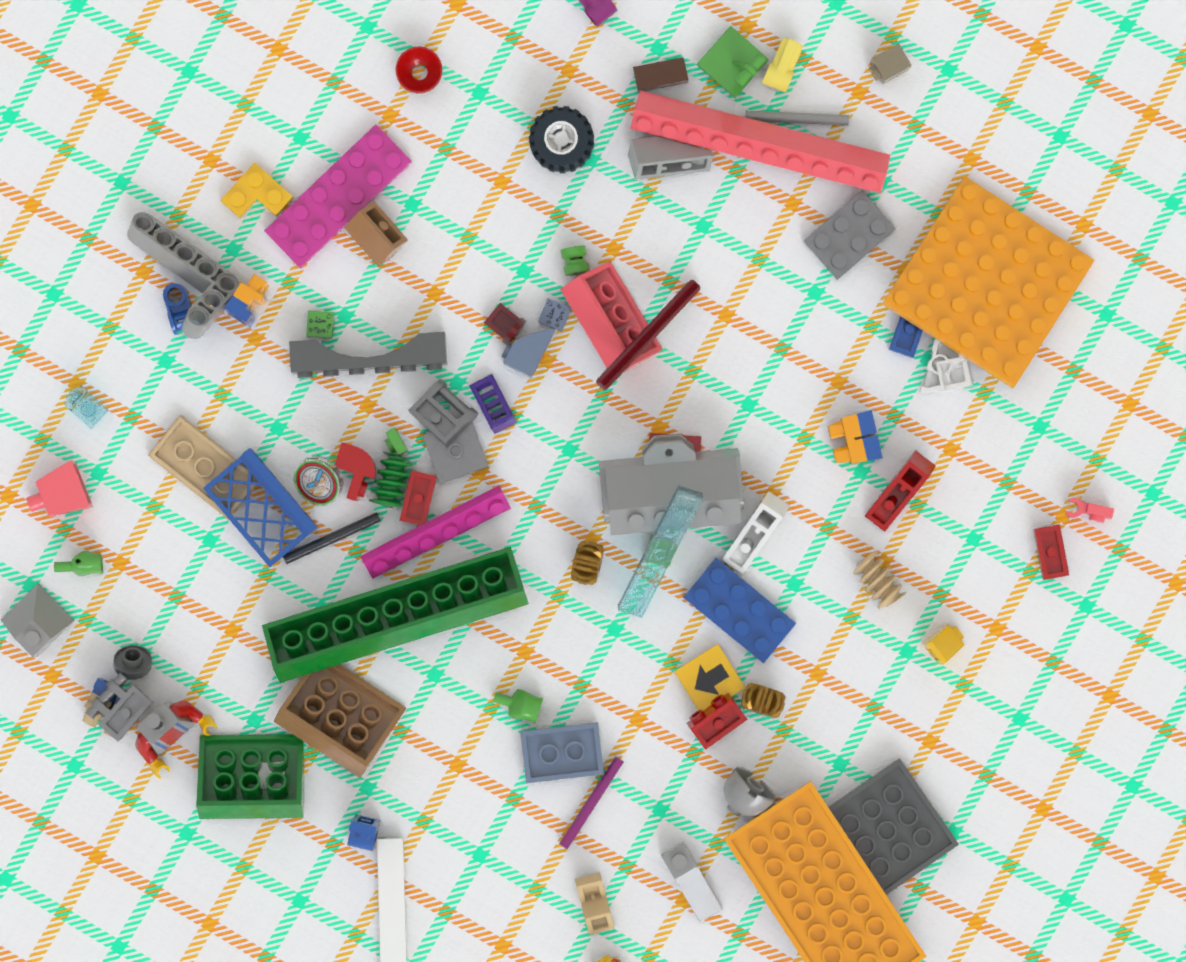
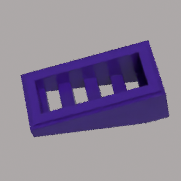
(502, 423)

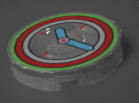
(318, 480)

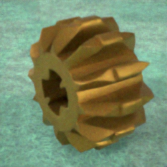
(587, 563)
(763, 700)

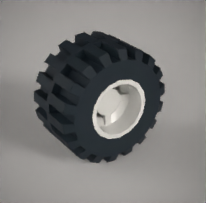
(561, 139)

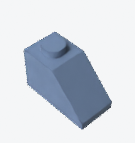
(527, 352)

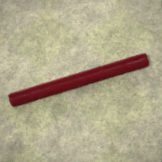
(649, 333)

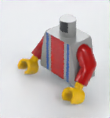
(165, 727)

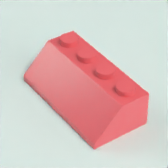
(608, 313)

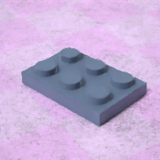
(562, 752)

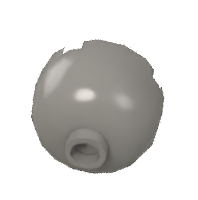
(746, 795)

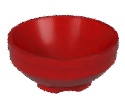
(418, 56)

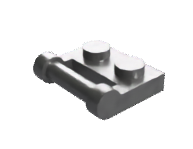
(437, 418)

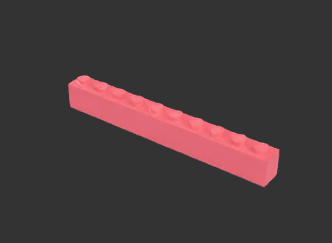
(760, 141)

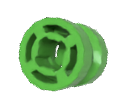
(576, 266)

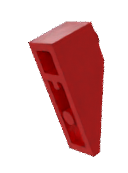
(900, 490)

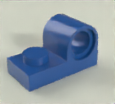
(363, 832)

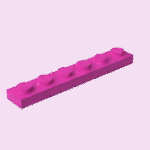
(435, 532)

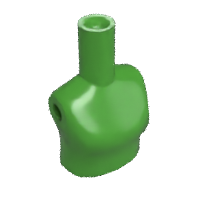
(82, 564)
(521, 705)

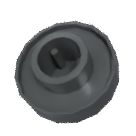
(132, 662)

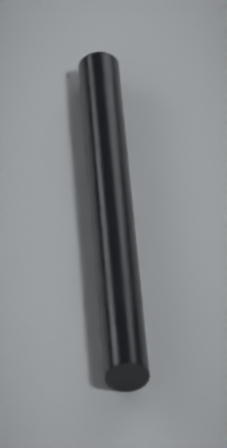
(332, 538)

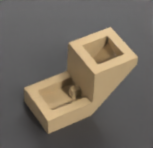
(594, 903)

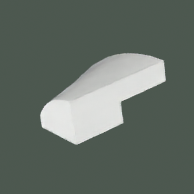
(946, 370)

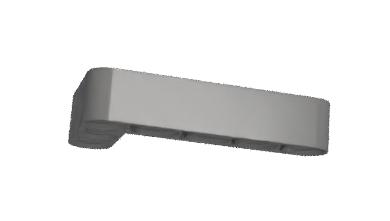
(189, 270)

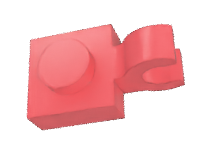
(1097, 512)

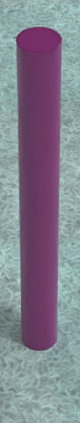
(591, 802)

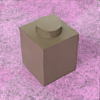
(889, 64)

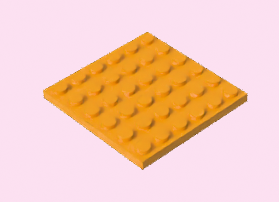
(988, 282)

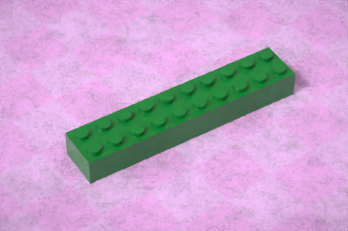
(394, 614)

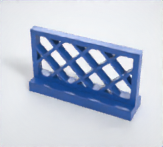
(276, 491)

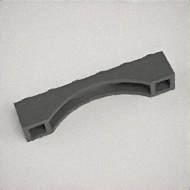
(423, 350)

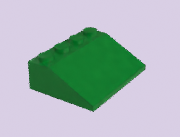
(230, 779)

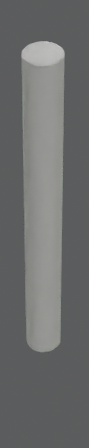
(807, 118)

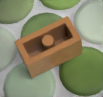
(376, 233)

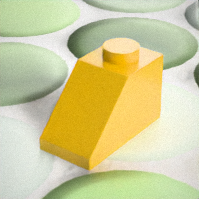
(944, 643)

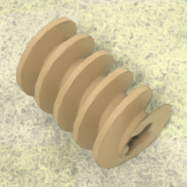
(878, 581)

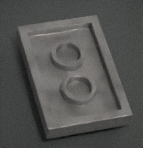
(849, 234)

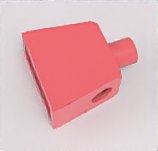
(61, 491)

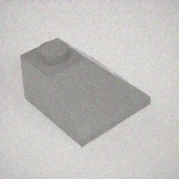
(36, 621)

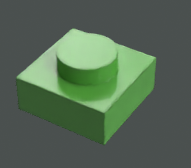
(395, 442)

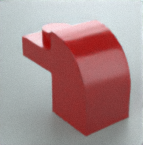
(358, 462)

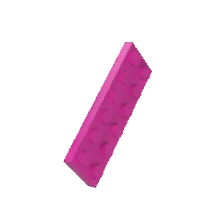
(338, 196)

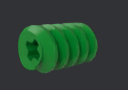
(391, 480)

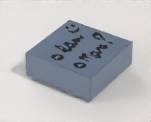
(554, 315)

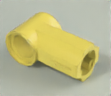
(781, 69)

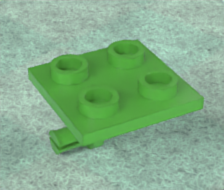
(732, 62)

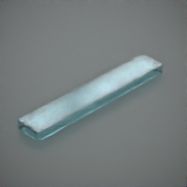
(660, 551)

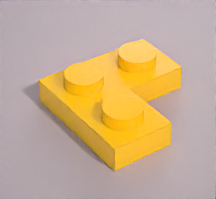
(255, 186)

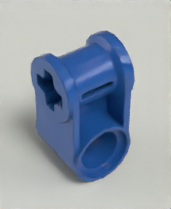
(178, 310)

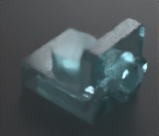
(85, 406)

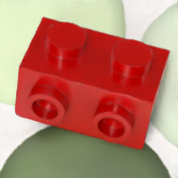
(716, 720)

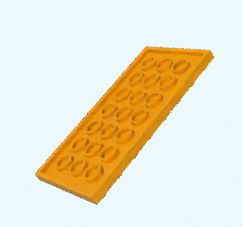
(820, 884)

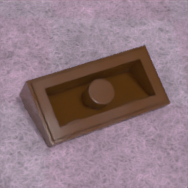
(660, 74)

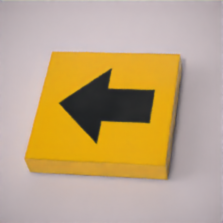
(709, 677)

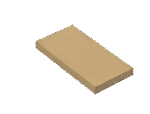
(197, 461)

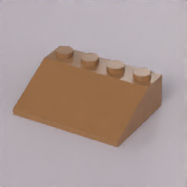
(340, 716)

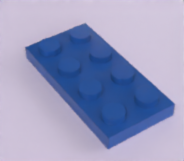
(739, 610)

